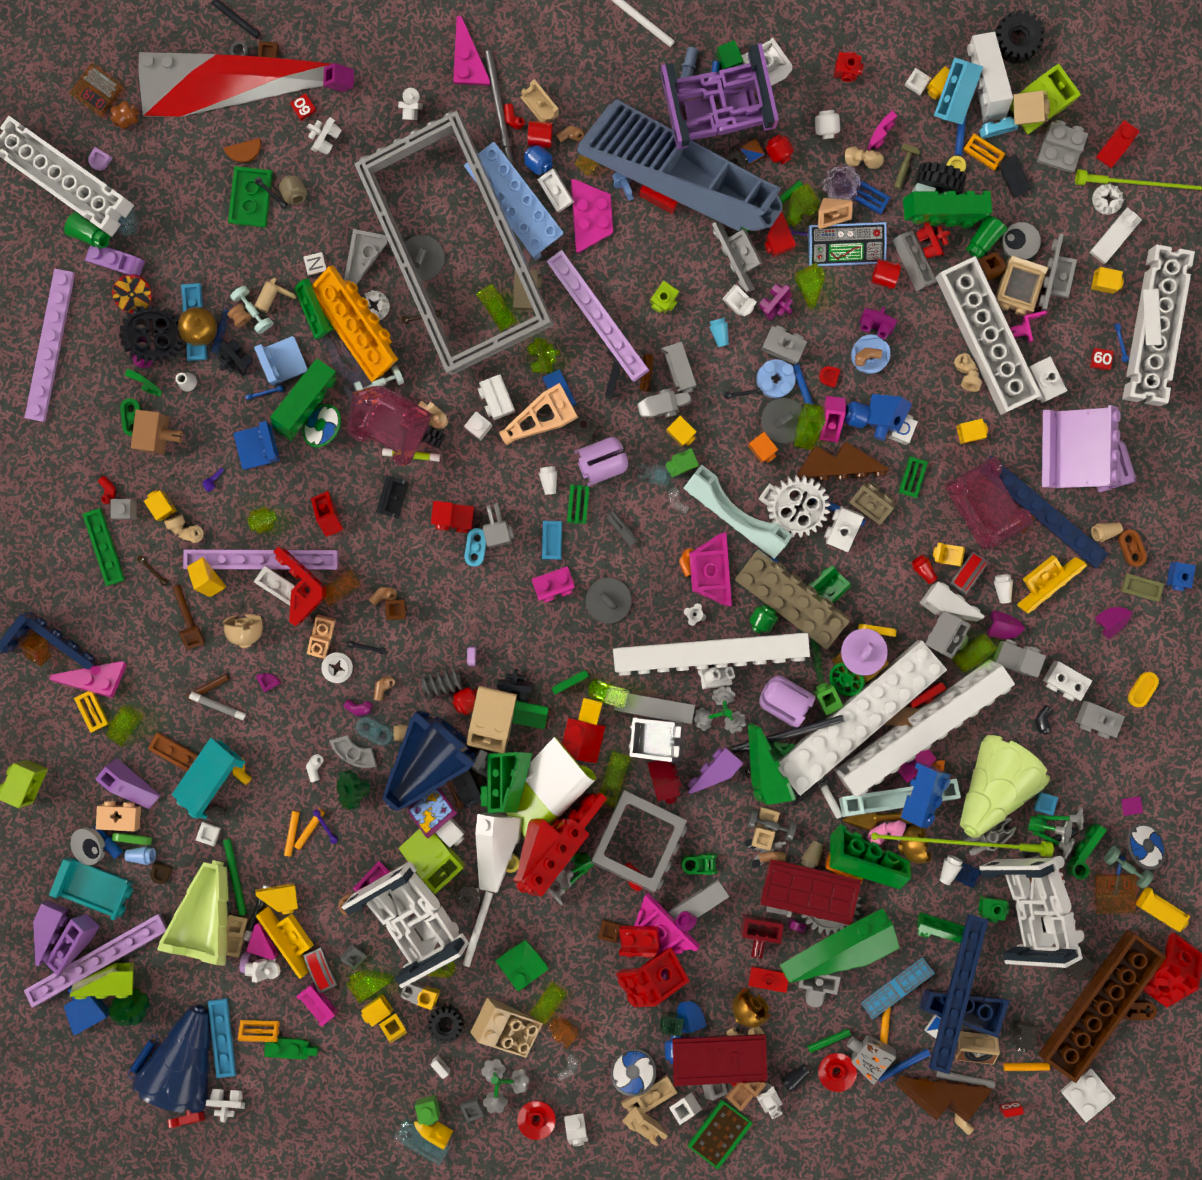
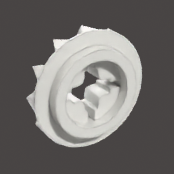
(1101, 204)
(383, 303)
(328, 671)

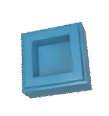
(1045, 803)

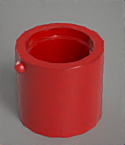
(540, 134)
(886, 273)

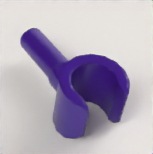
(208, 483)

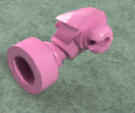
(894, 828)

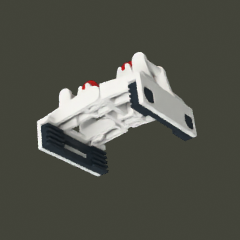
(1045, 889)
(430, 920)

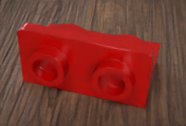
(639, 941)

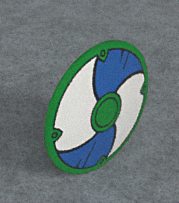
(322, 426)

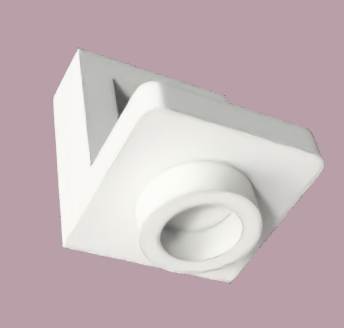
(739, 301)
(576, 1129)

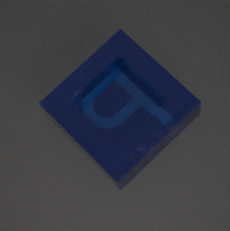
(968, 875)

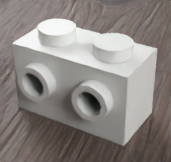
(1067, 681)

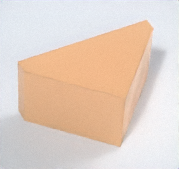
(834, 212)

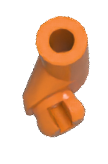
(685, 562)

